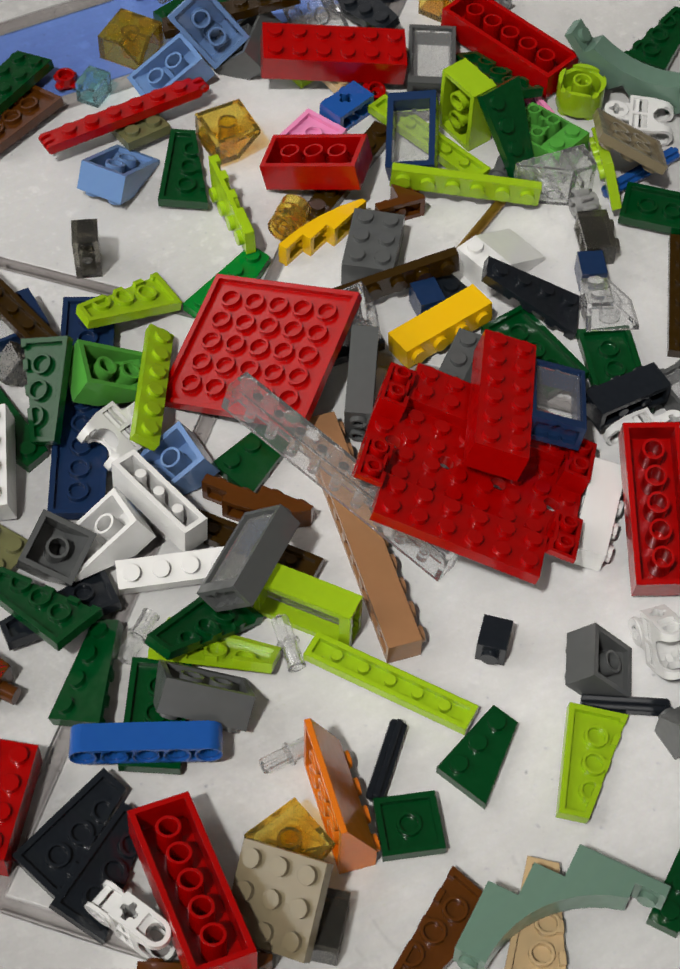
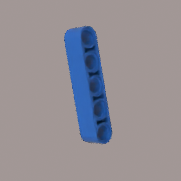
(146, 742)

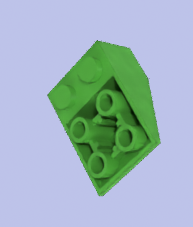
(552, 132)

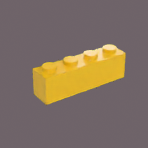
(439, 325)

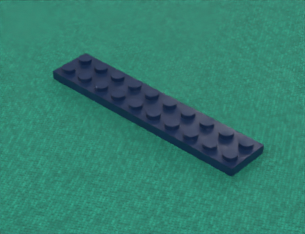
(77, 469)

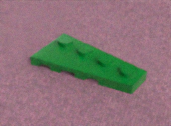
(244, 265)

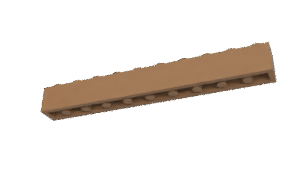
(374, 568)

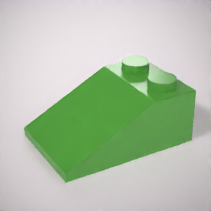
(103, 373)

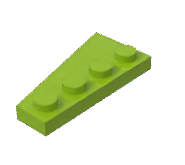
(586, 755)

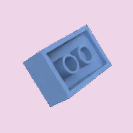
(209, 29)
(170, 64)
(115, 174)
(181, 459)

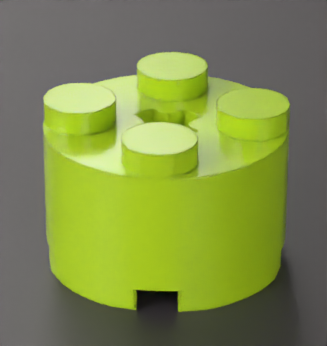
(580, 91)

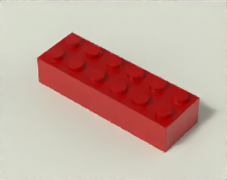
(509, 41)
(333, 53)
(500, 405)
(652, 505)
(190, 886)

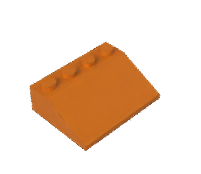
(338, 799)

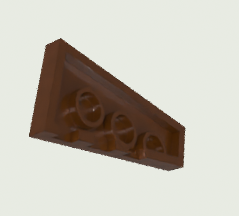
(26, 114)
(441, 925)

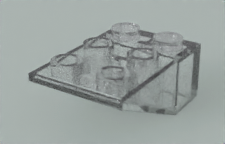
(559, 173)

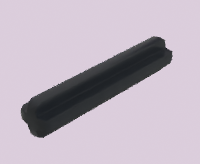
(626, 704)
(386, 759)

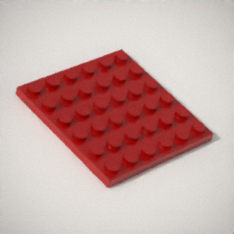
(266, 328)

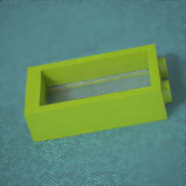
(311, 604)

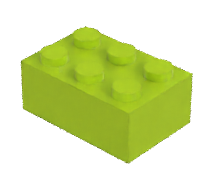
(459, 107)

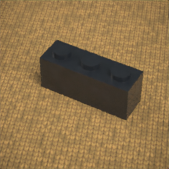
(626, 394)

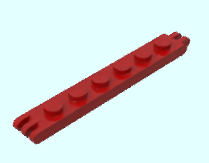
(123, 114)

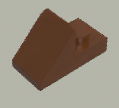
(403, 202)

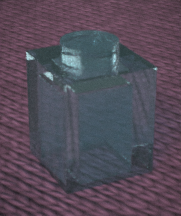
(93, 86)

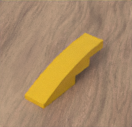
(328, 228)

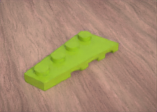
(606, 170)
(229, 206)
(135, 302)
(230, 653)

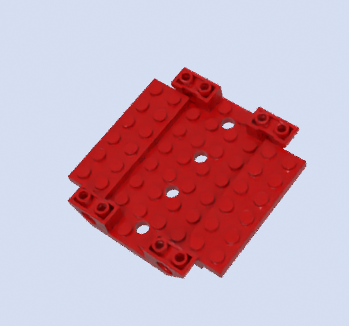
(459, 506)

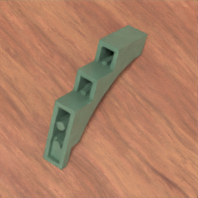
(622, 69)
(588, 883)

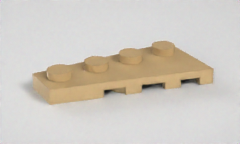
(541, 942)

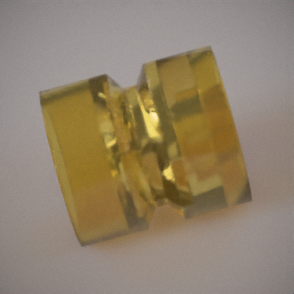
(289, 216)

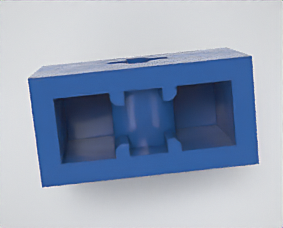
(347, 105)

